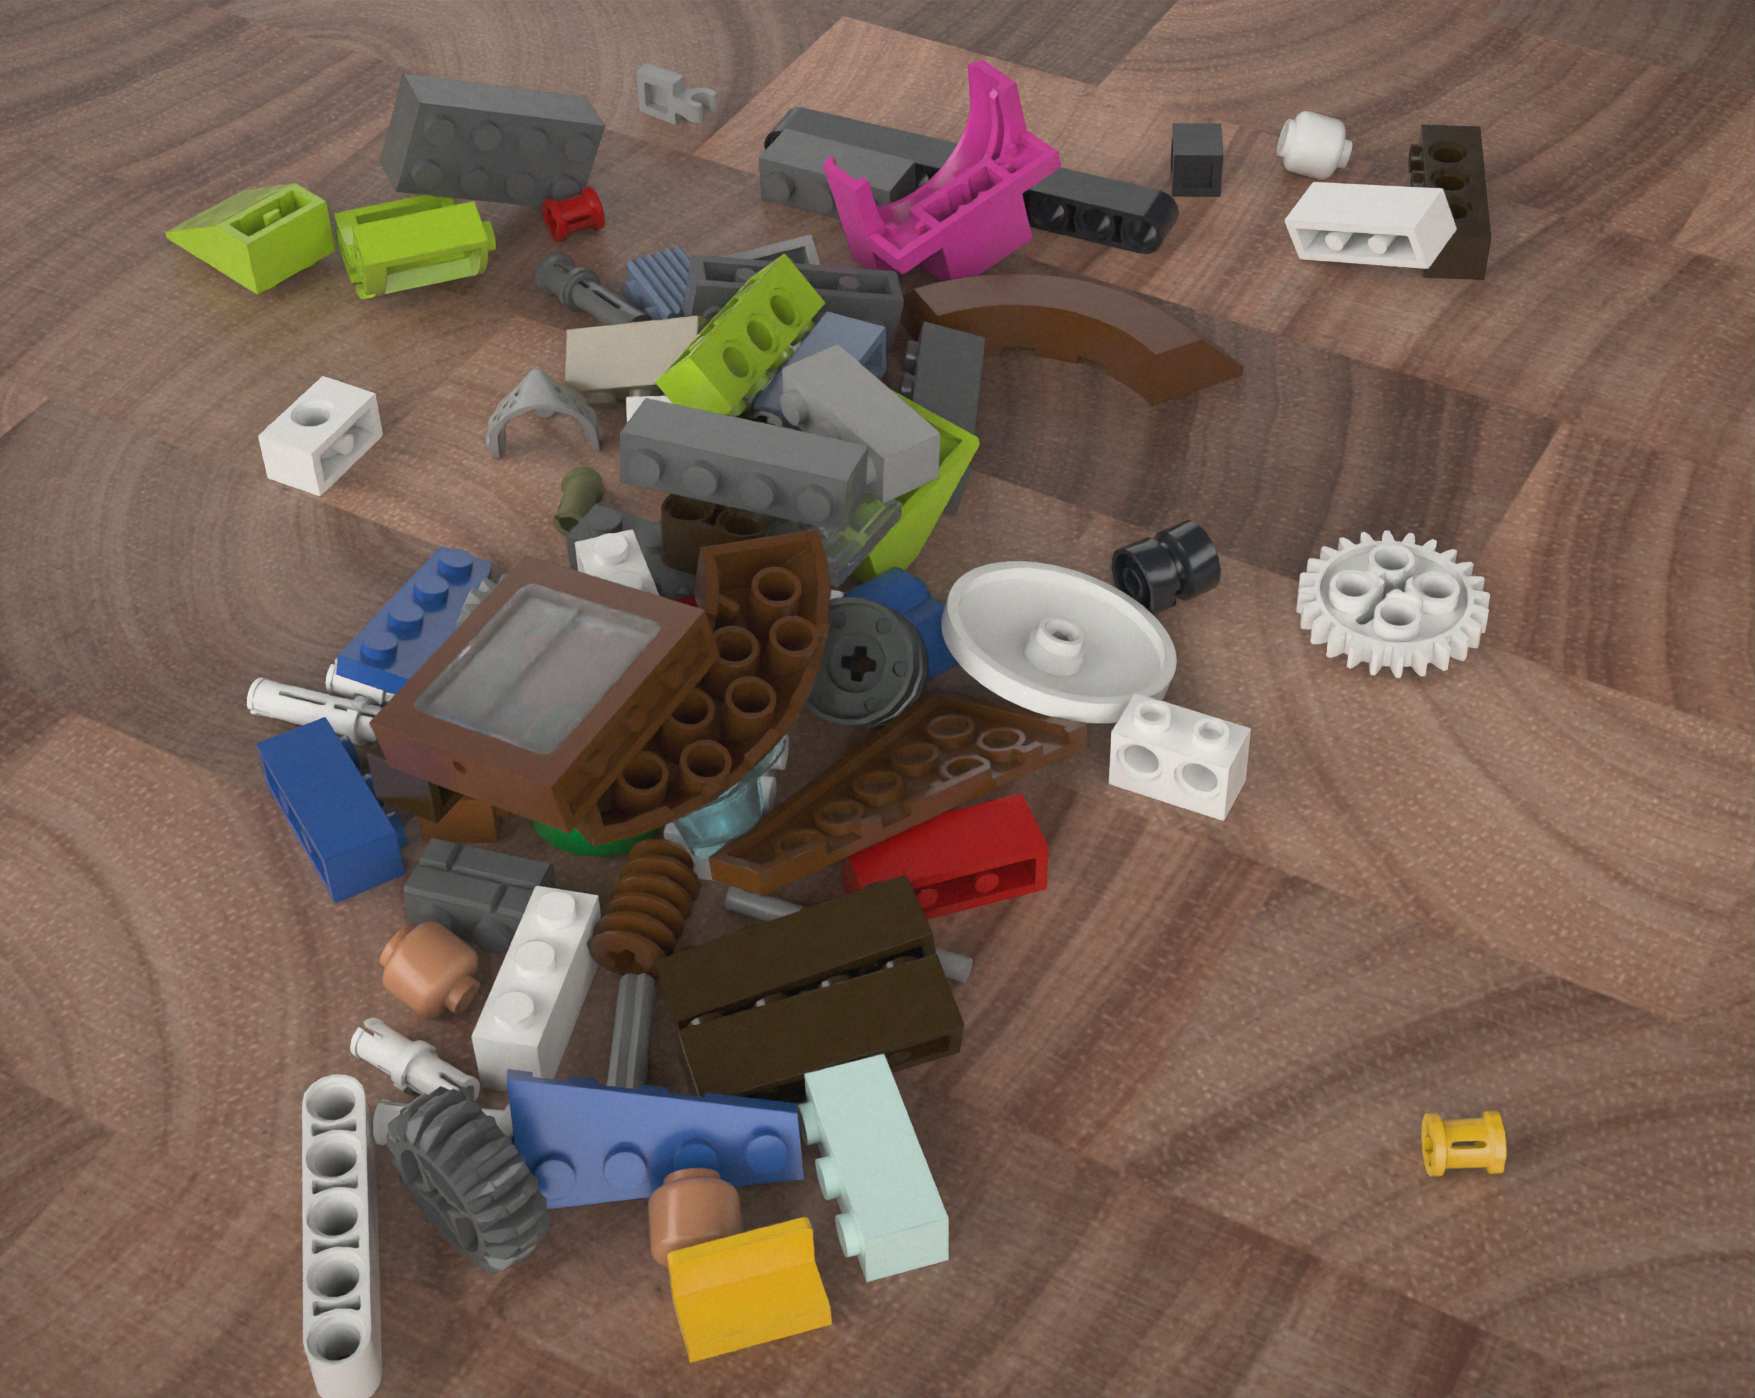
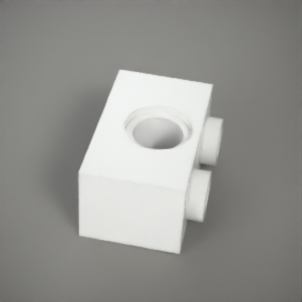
(321, 435)

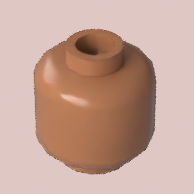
(430, 970)
(691, 1210)

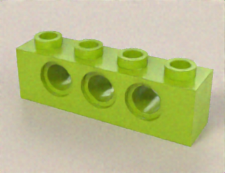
(744, 342)

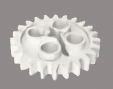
(1392, 604)

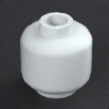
(1314, 145)

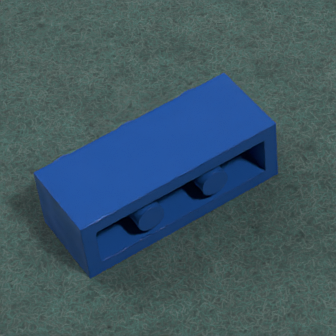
(333, 808)

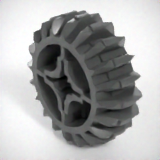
(468, 1179)

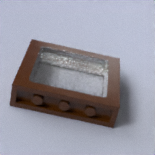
(546, 692)

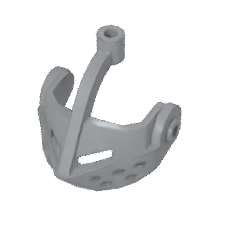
(544, 396)

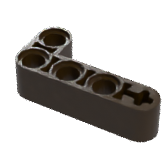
(696, 523)

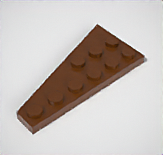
(902, 775)

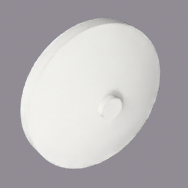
(1056, 640)

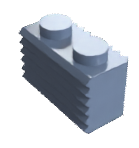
(658, 283)

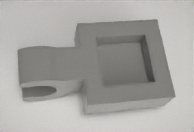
(665, 96)

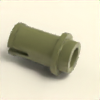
(581, 492)

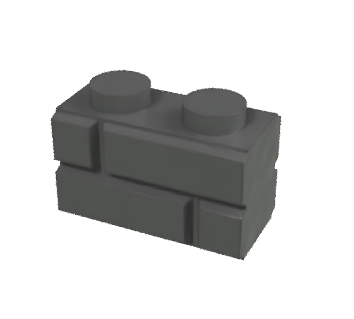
(474, 891)

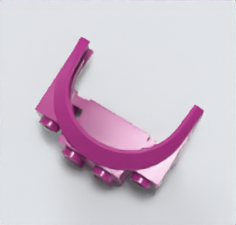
(969, 209)

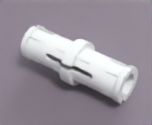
(409, 1063)

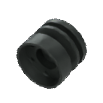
(899, 672)

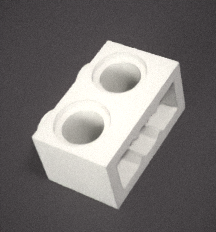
(1179, 756)

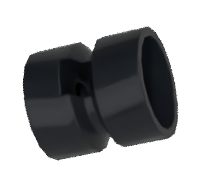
(1168, 567)

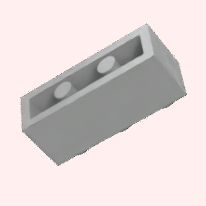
(845, 401)

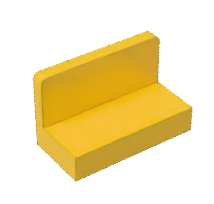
(747, 1289)

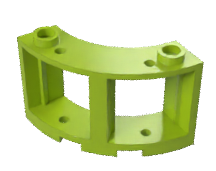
(412, 243)

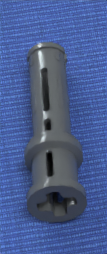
(581, 291)

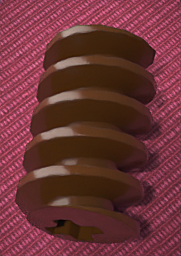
(646, 908)

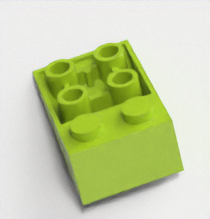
(260, 235)

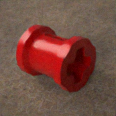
(573, 214)

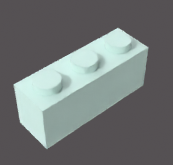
(873, 1168)

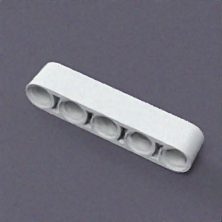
(340, 1240)

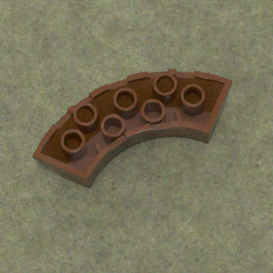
(1074, 321)
(771, 633)

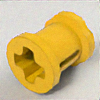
(1486, 1153)

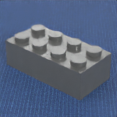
(489, 142)

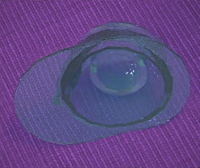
(729, 814)

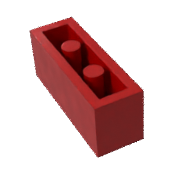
(960, 857)

